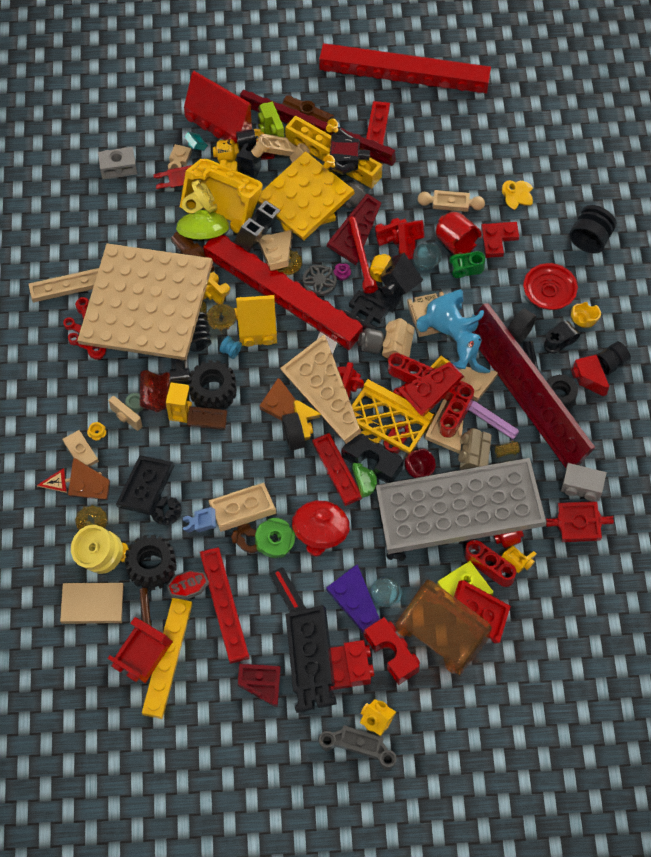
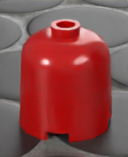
(457, 233)

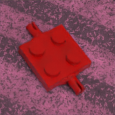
(579, 521)

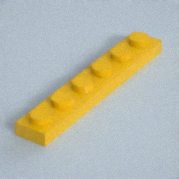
(164, 672)

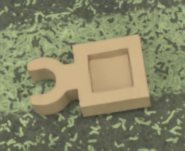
(179, 156)

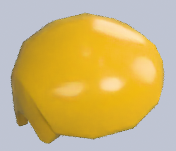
(585, 315)

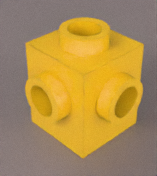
(377, 716)

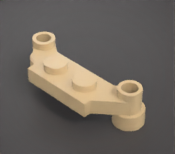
(279, 146)

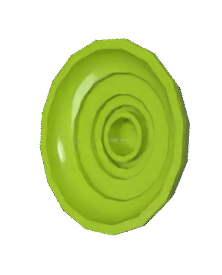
(202, 225)

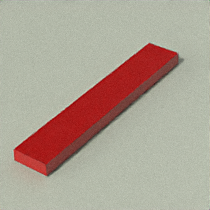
(224, 605)

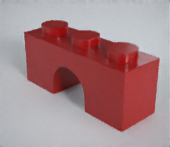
(383, 635)

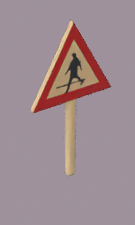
(56, 481)

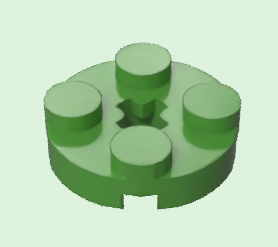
(284, 533)

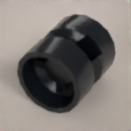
(613, 357)

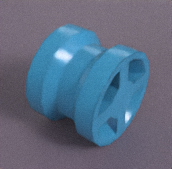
(230, 347)

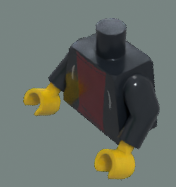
(344, 151)

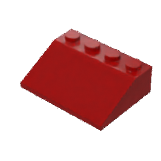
(216, 108)

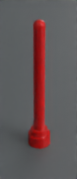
(369, 284)

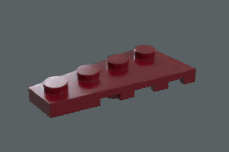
(343, 241)

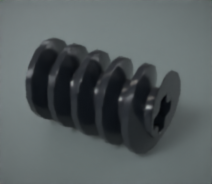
(201, 335)

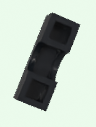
(256, 227)
(361, 448)

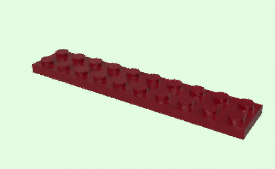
(531, 390)

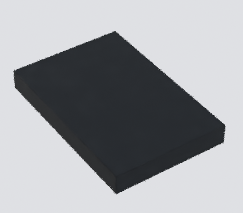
(145, 485)

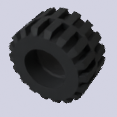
(212, 373)
(146, 548)

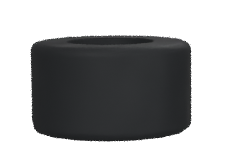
(567, 385)

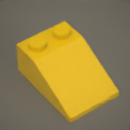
(257, 320)

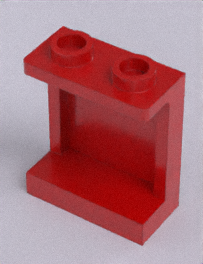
(141, 651)

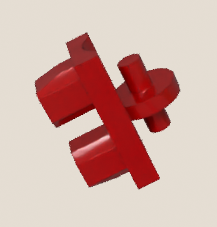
(388, 233)
(350, 378)

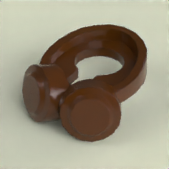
(240, 541)

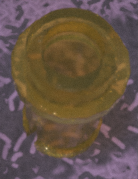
(507, 449)

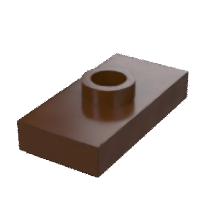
(207, 418)

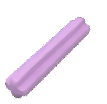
(493, 420)

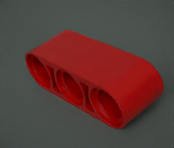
(486, 554)

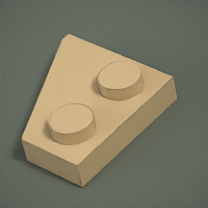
(478, 381)

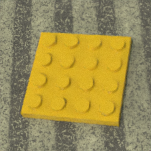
(306, 195)

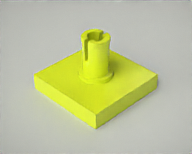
(467, 573)

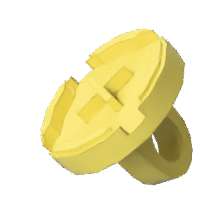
(202, 197)

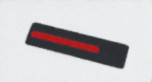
(287, 590)

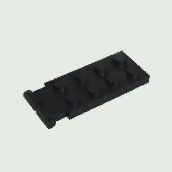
(310, 658)

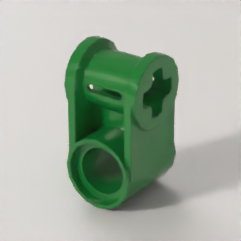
(467, 264)

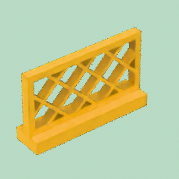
(399, 406)

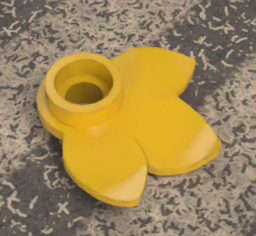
(519, 194)

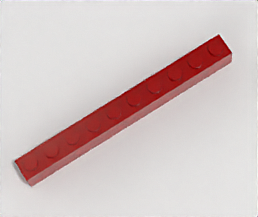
(404, 68)
(286, 292)

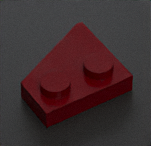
(261, 681)

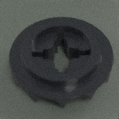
(171, 515)

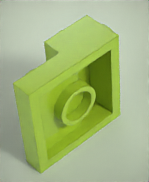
(270, 120)

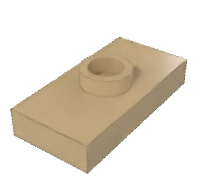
(125, 413)
(80, 448)

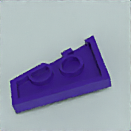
(354, 598)

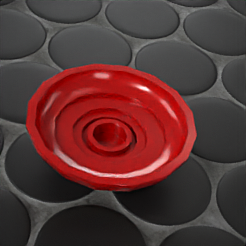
(550, 286)
(320, 524)

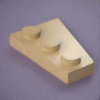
(276, 249)
(434, 435)

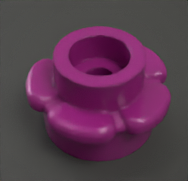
(342, 275)

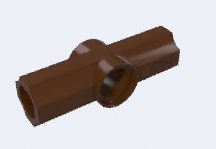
(307, 107)
(187, 246)

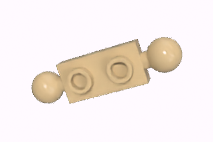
(451, 201)

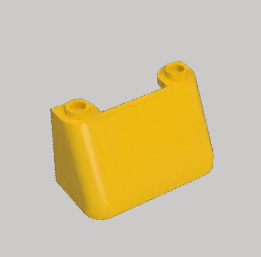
(232, 191)

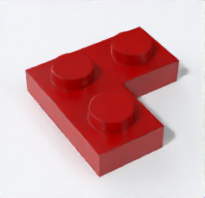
(408, 233)
(496, 233)

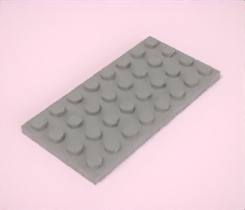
(460, 505)

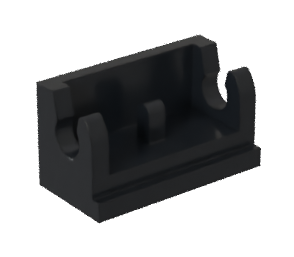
(248, 163)

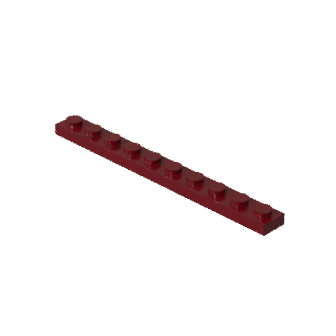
(377, 151)

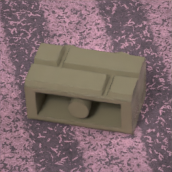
(474, 449)

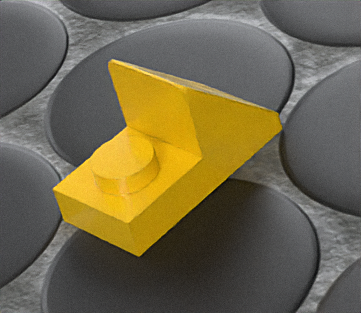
(306, 413)

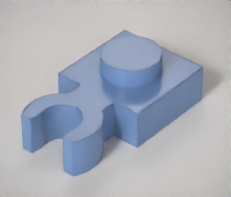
(202, 520)

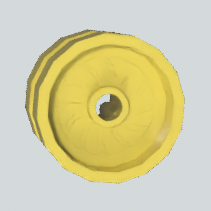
(96, 549)

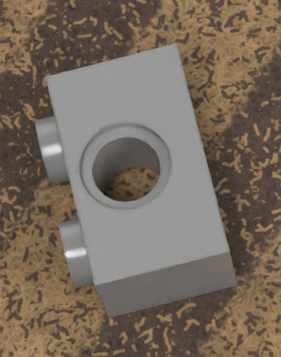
(117, 163)

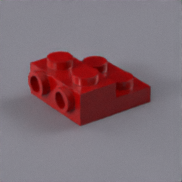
(351, 665)

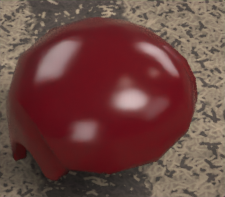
(420, 463)

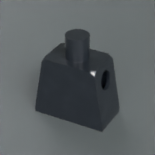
(399, 276)

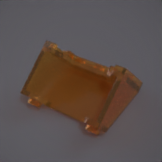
(444, 626)

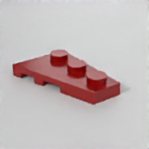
(430, 389)
(484, 605)

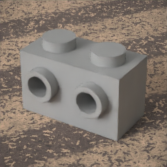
(583, 482)

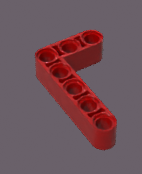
(454, 396)

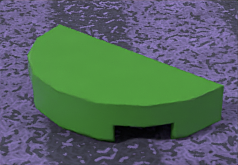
(365, 479)

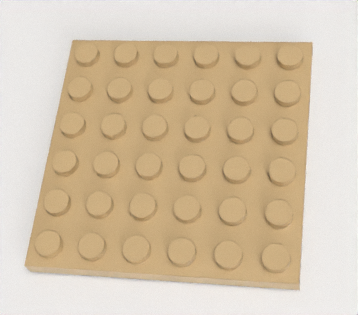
(145, 301)

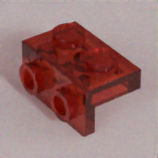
(154, 390)

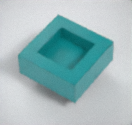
(195, 141)

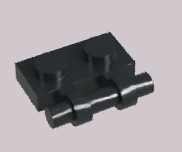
(368, 306)

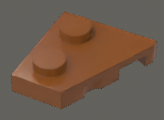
(278, 401)
(87, 482)

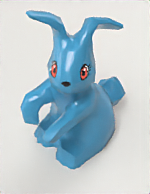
(445, 317)

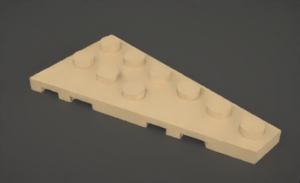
(320, 383)

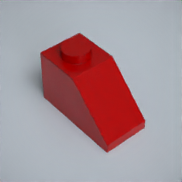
(590, 374)

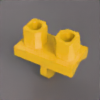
(216, 291)

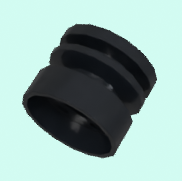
(593, 229)

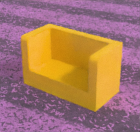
(177, 402)

